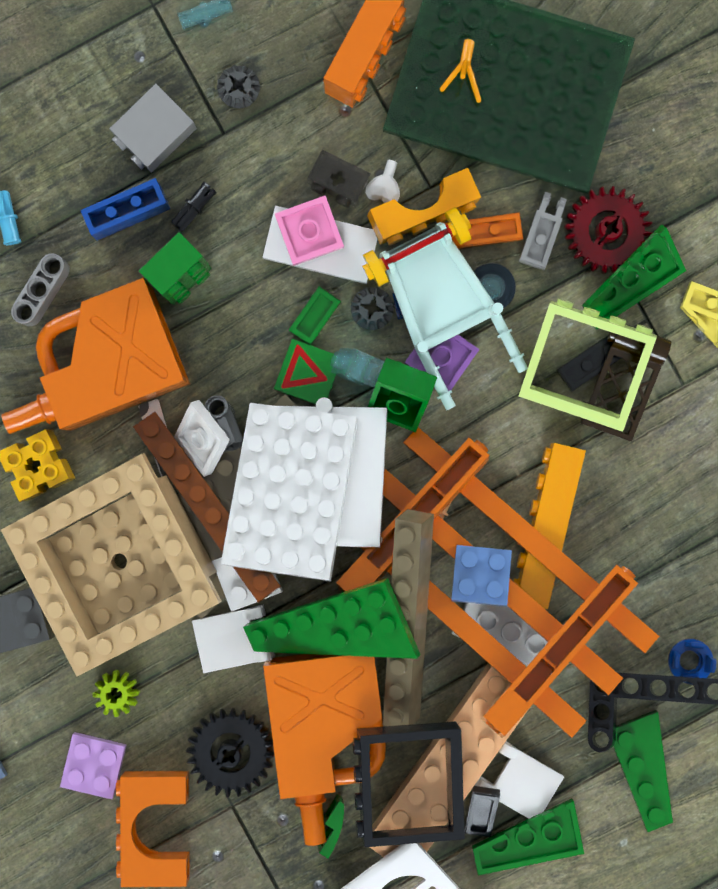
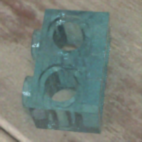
(356, 366)

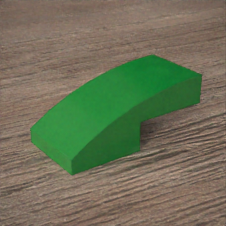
(334, 819)

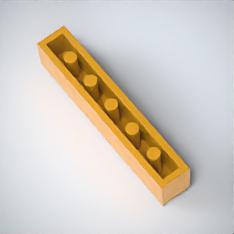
(550, 515)

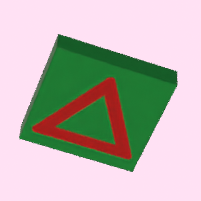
(306, 372)

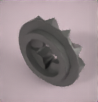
(236, 98)
(379, 318)

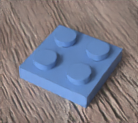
(481, 575)

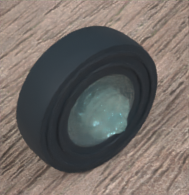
(497, 282)

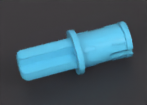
(8, 220)

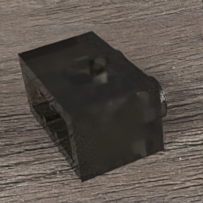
(331, 167)

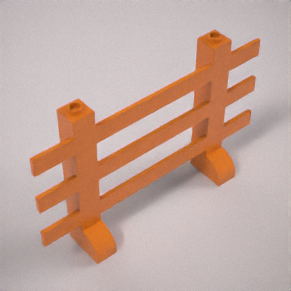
(565, 642)

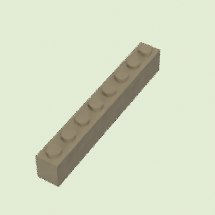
(411, 587)

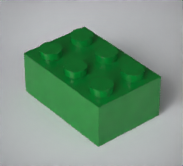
(176, 269)

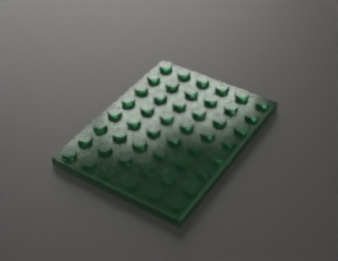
(540, 83)

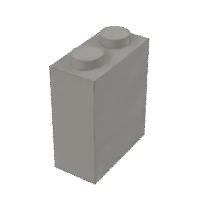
(152, 129)

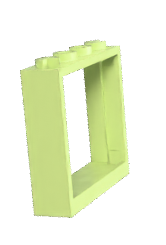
(573, 406)

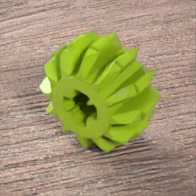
(109, 684)

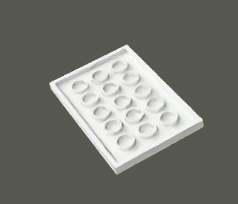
(289, 491)

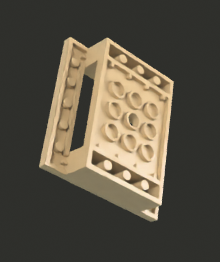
(77, 570)

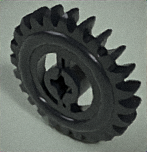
(211, 770)

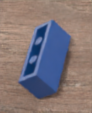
(125, 209)

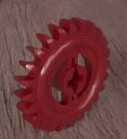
(623, 209)

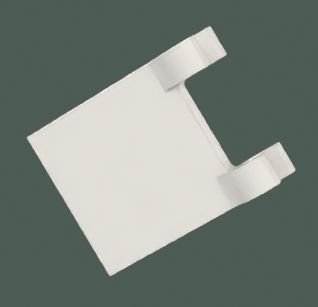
(224, 642)
(524, 782)

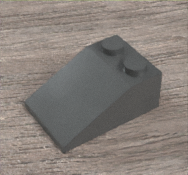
(22, 621)

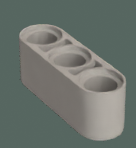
(40, 276)

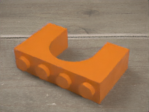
(138, 863)

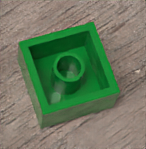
(403, 392)

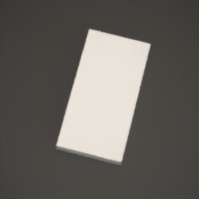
(342, 263)
(507, 630)

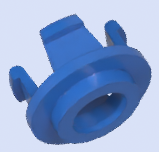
(706, 663)

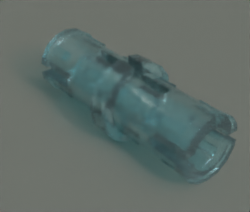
(204, 12)

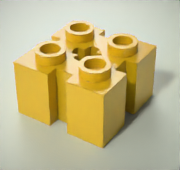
(20, 458)

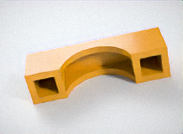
(394, 220)

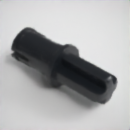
(193, 206)

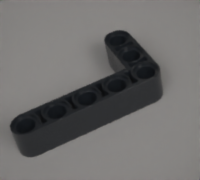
(644, 692)

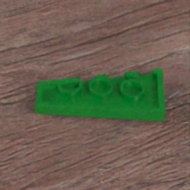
(639, 276)
(643, 765)
(536, 840)

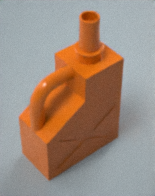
(117, 361)
(314, 716)

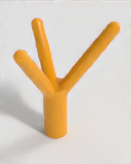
(464, 66)

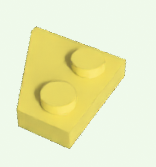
(702, 308)

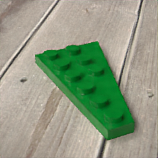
(346, 624)

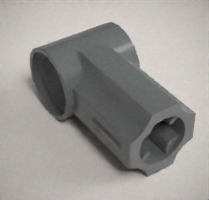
(226, 421)

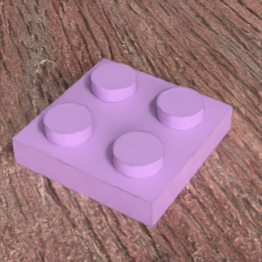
(93, 765)

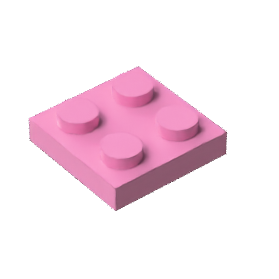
(309, 230)

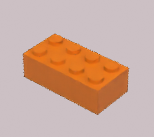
(362, 50)

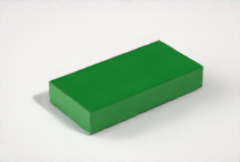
(314, 315)

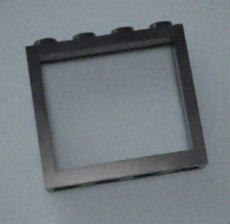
(455, 827)

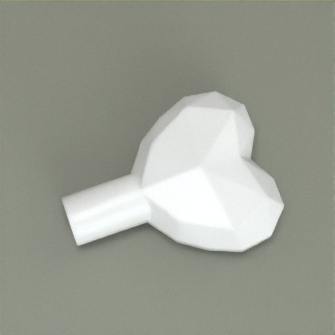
(384, 186)

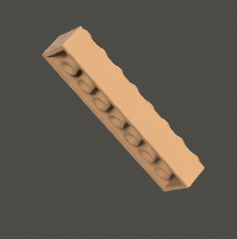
(423, 794)

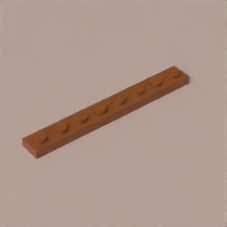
(198, 496)

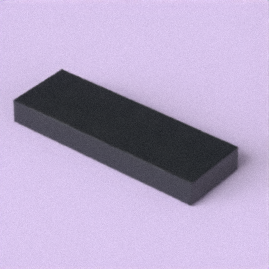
(586, 365)

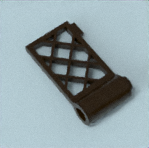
(630, 351)

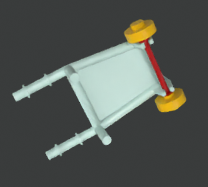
(439, 292)

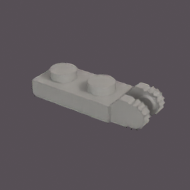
(542, 234)

